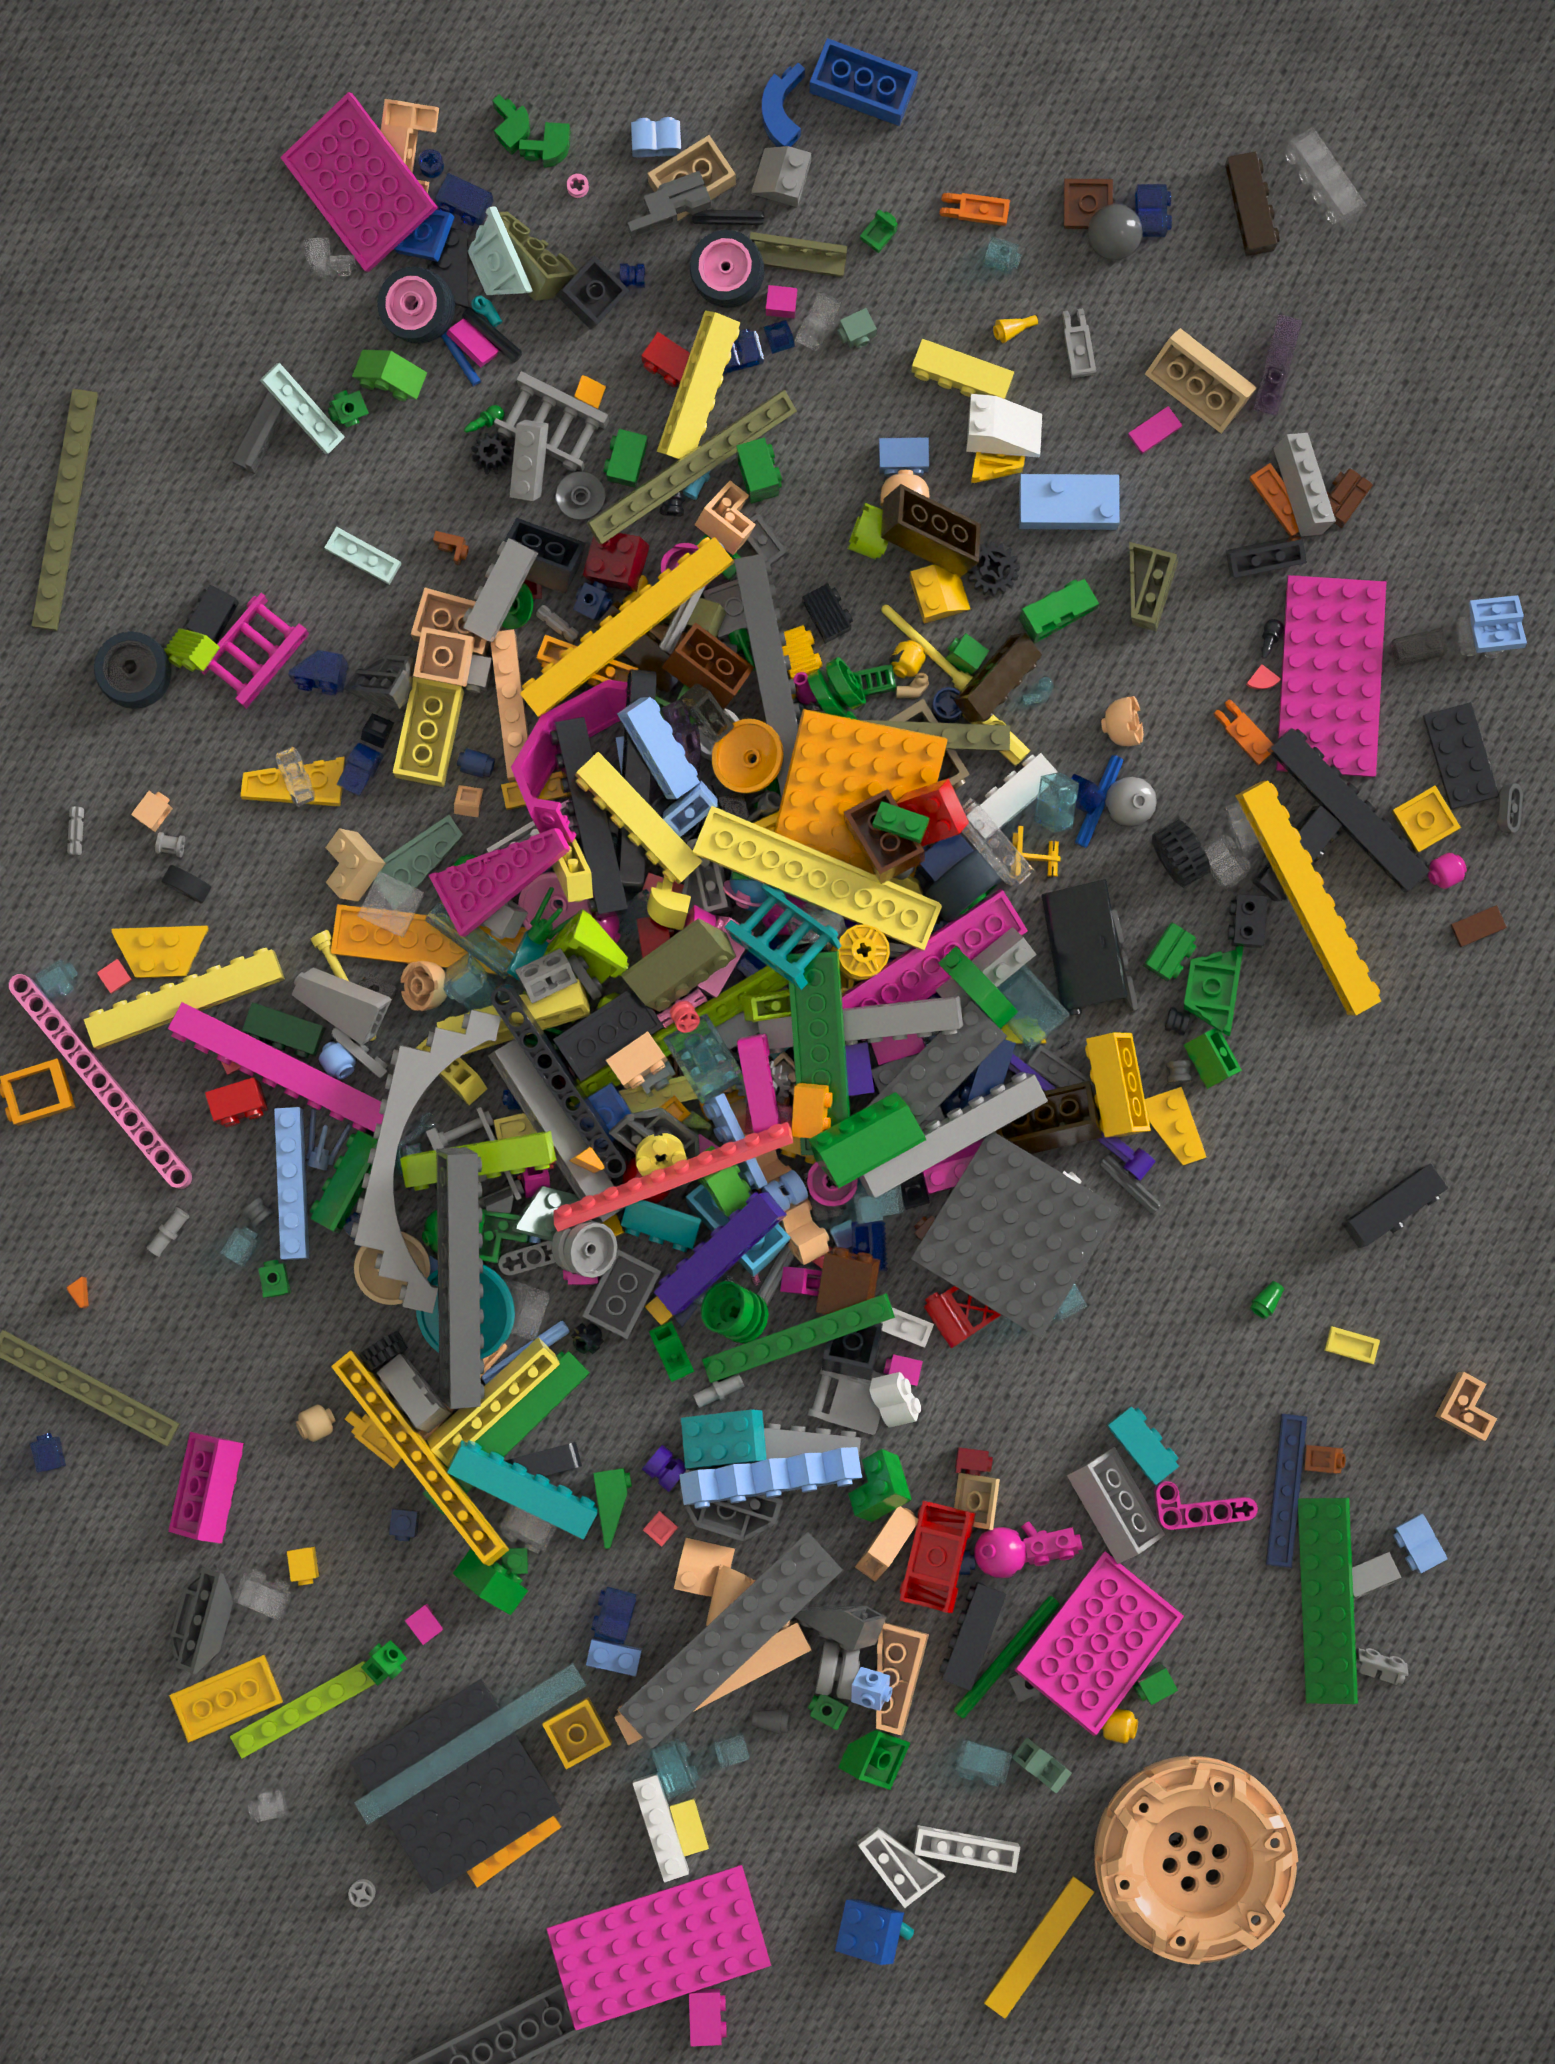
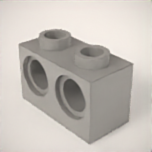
(546, 975)

